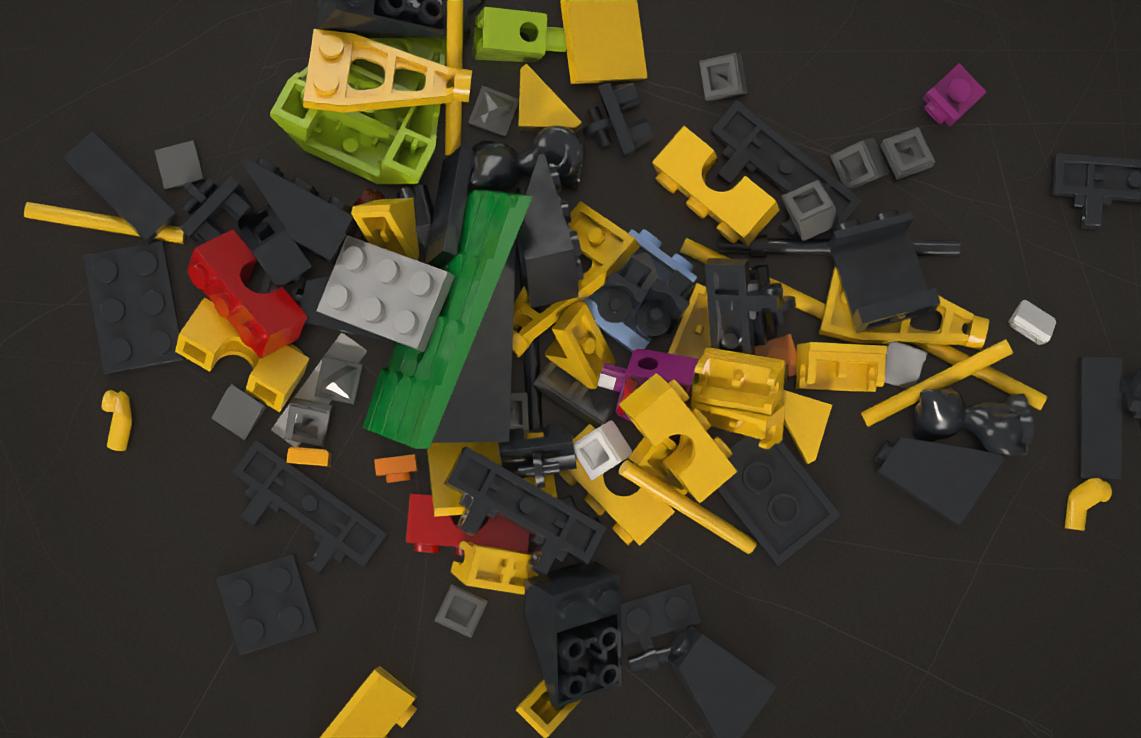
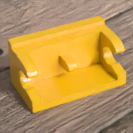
(694, 327)
(840, 366)
(739, 381)
(757, 425)
(493, 568)

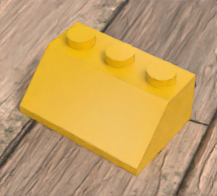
(374, 708)

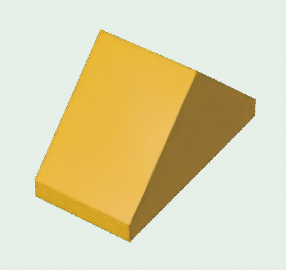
(541, 106)
(389, 225)
(805, 423)
(539, 712)

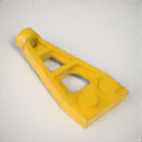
(330, 69)
(599, 241)
(839, 324)

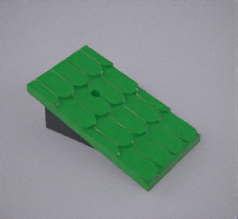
(464, 375)

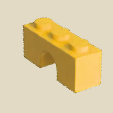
(740, 211)
(211, 337)
(660, 412)
(635, 514)

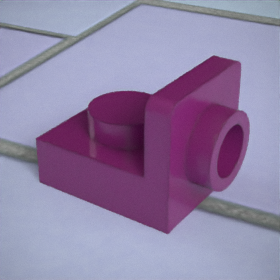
(953, 96)

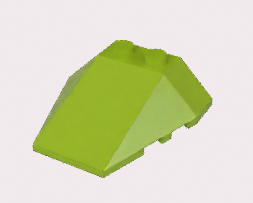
(373, 144)

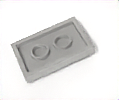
(385, 293)

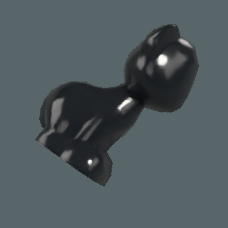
(500, 166)
(999, 426)

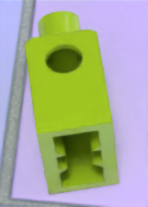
(499, 39)

